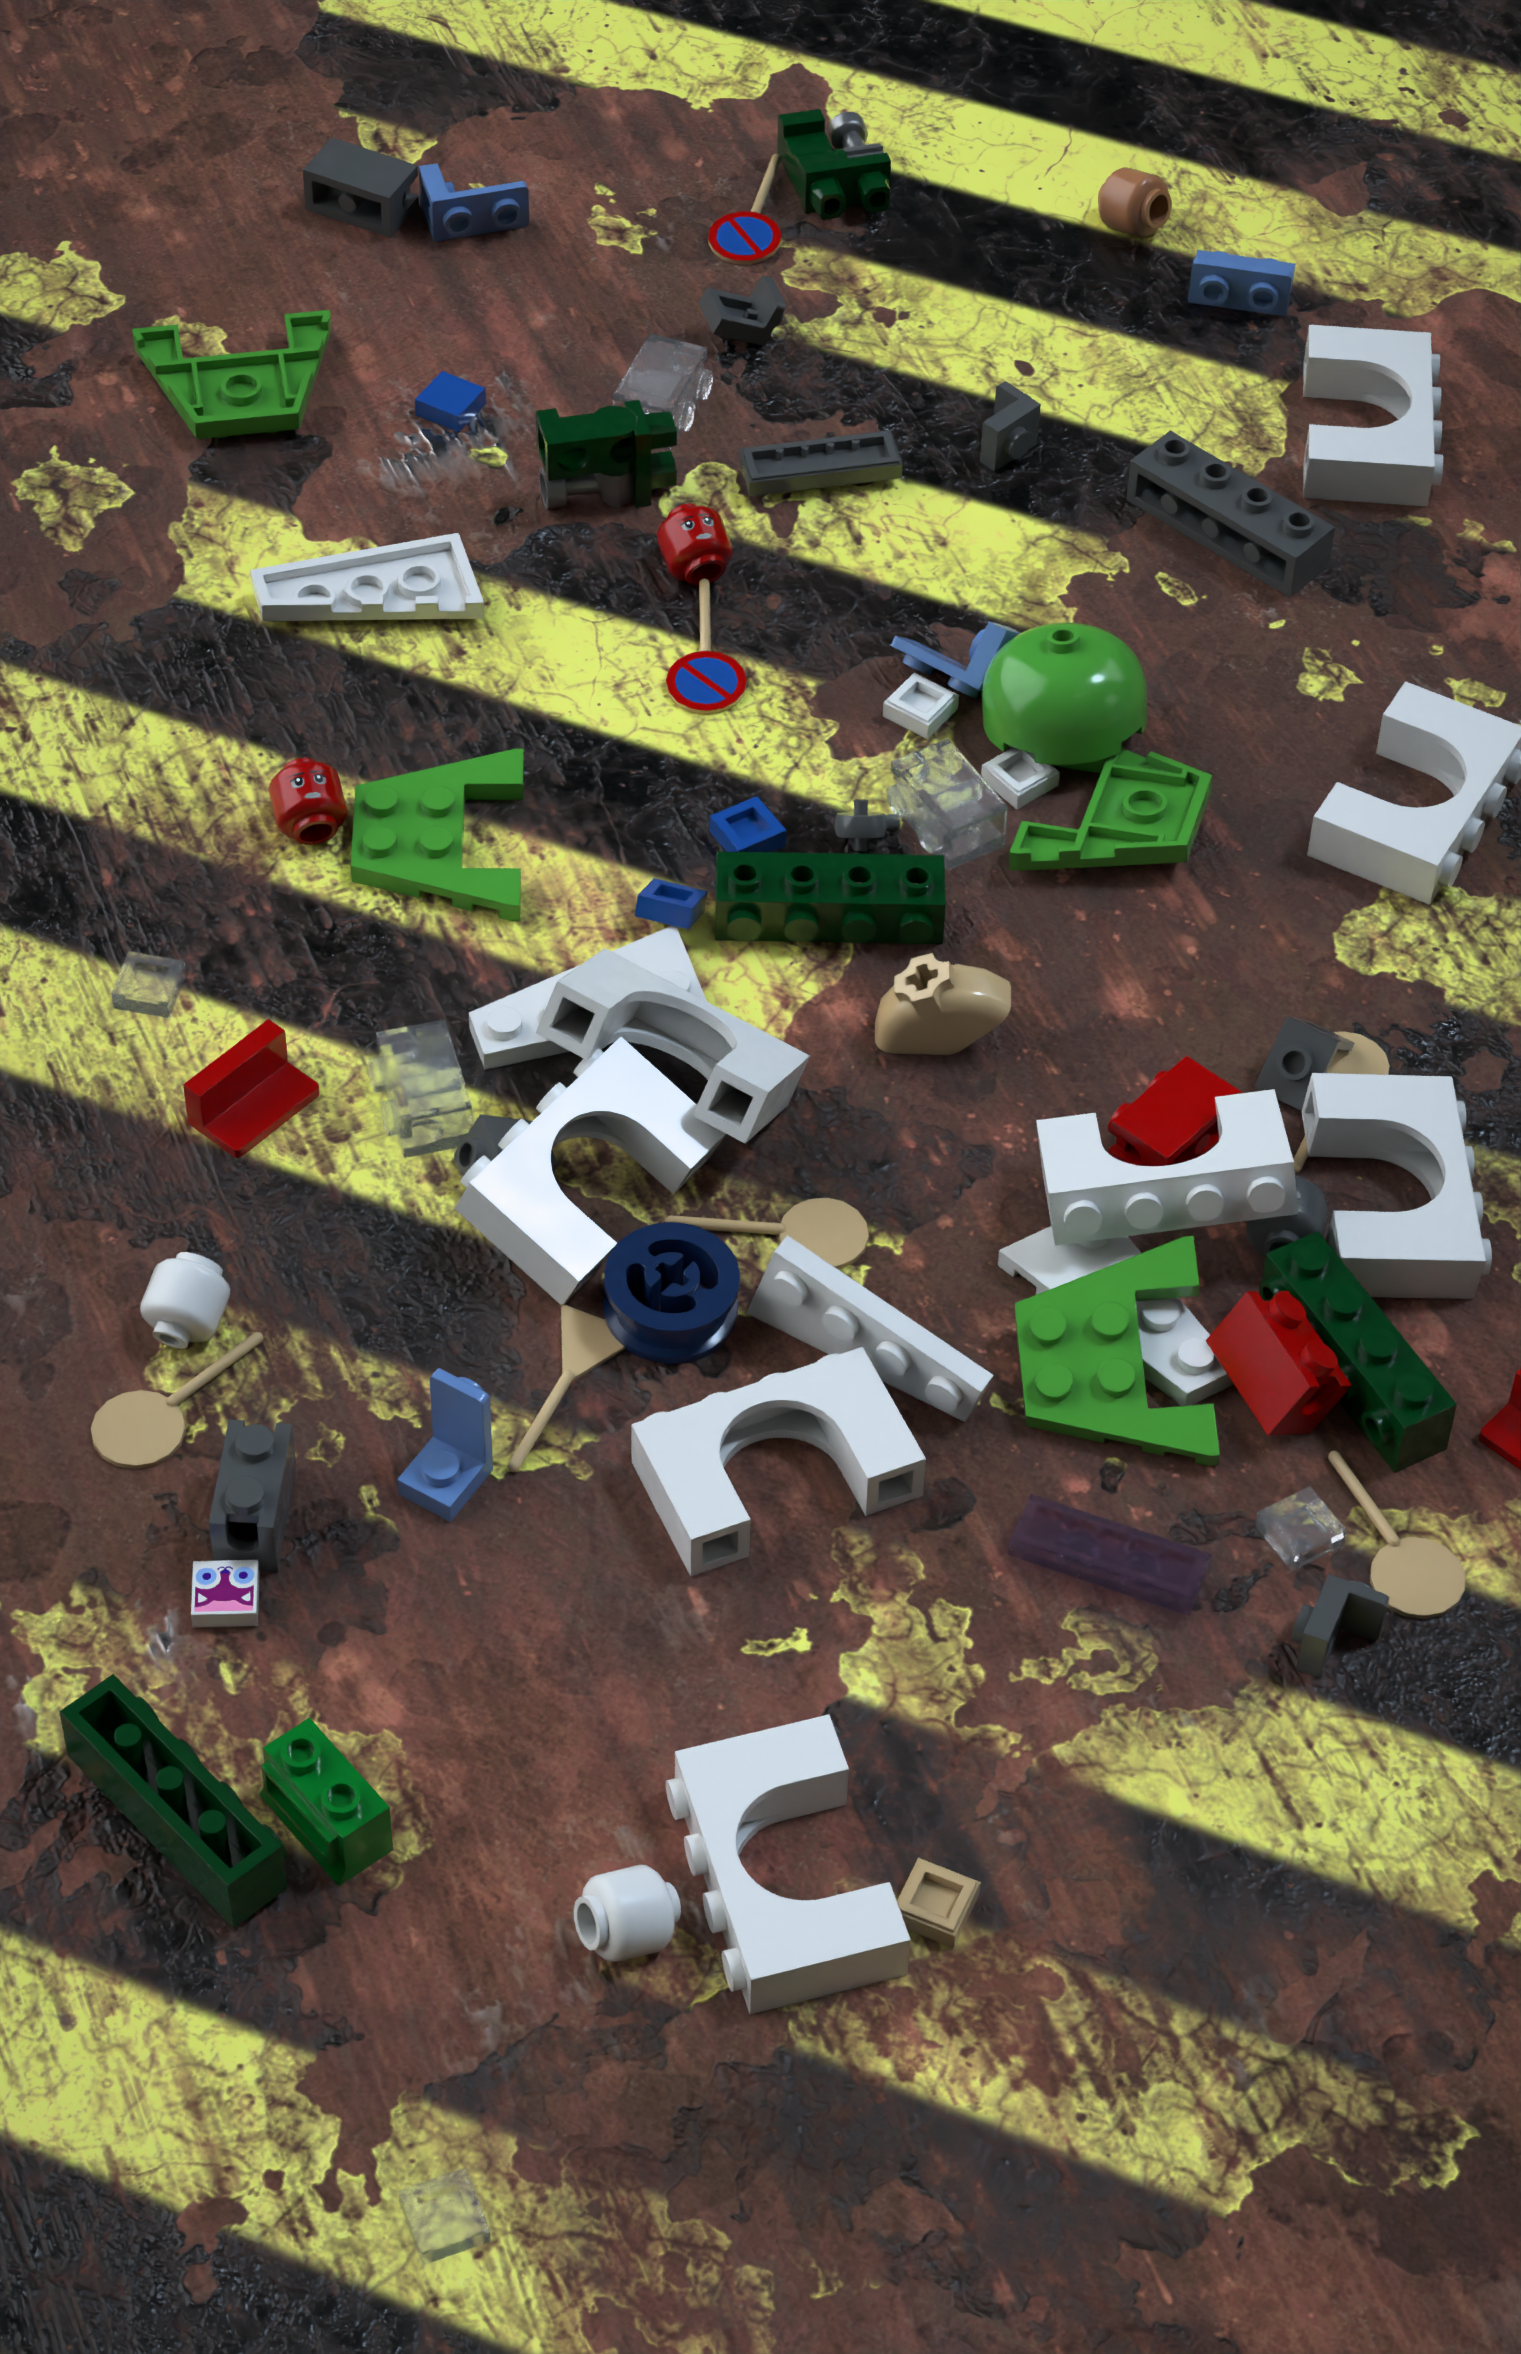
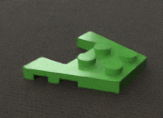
(239, 390)
(1136, 816)
(413, 832)
(1086, 1357)

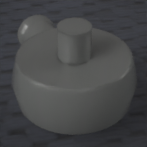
(864, 824)

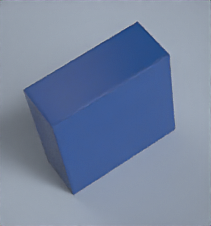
(450, 401)
(747, 828)
(671, 903)

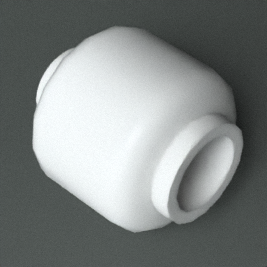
(185, 1300)
(627, 1913)

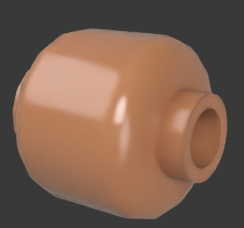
(1134, 202)

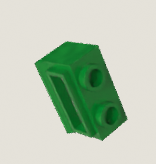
(325, 1802)

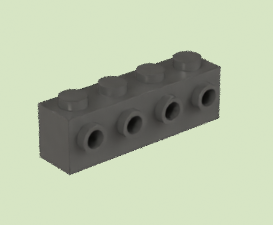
(1230, 513)

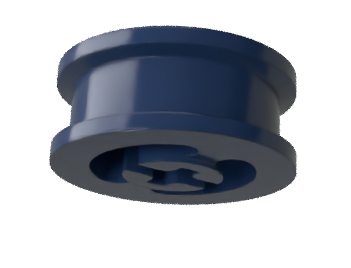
(689, 1318)

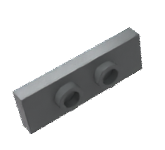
(820, 463)

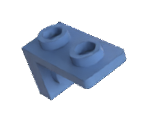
(470, 211)
(963, 679)
(457, 1454)

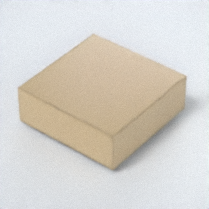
(937, 1902)

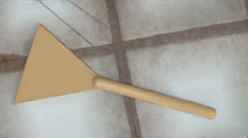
(584, 1347)

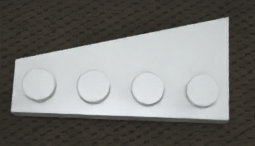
(379, 583)
(508, 1026)
(839, 1315)
(1170, 1335)

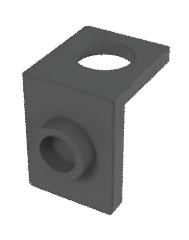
(1296, 1054)

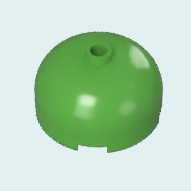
(1064, 694)

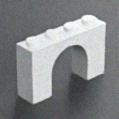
(1381, 462)
(1422, 846)
(745, 1067)
(613, 1100)
(1421, 1129)
(1104, 1198)
(829, 1404)
(779, 1945)

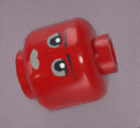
(694, 544)
(308, 801)

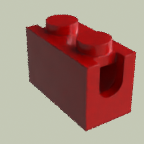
(1171, 1118)
(1278, 1363)

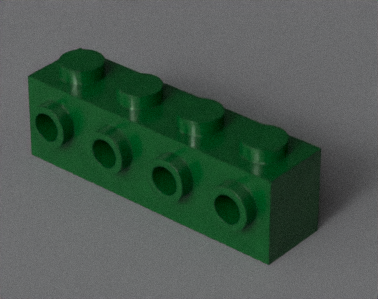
(765, 901)
(1392, 1390)
(174, 1800)

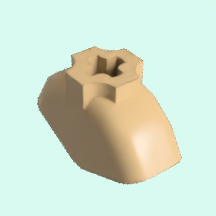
(940, 1007)

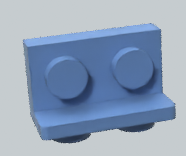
(1241, 282)

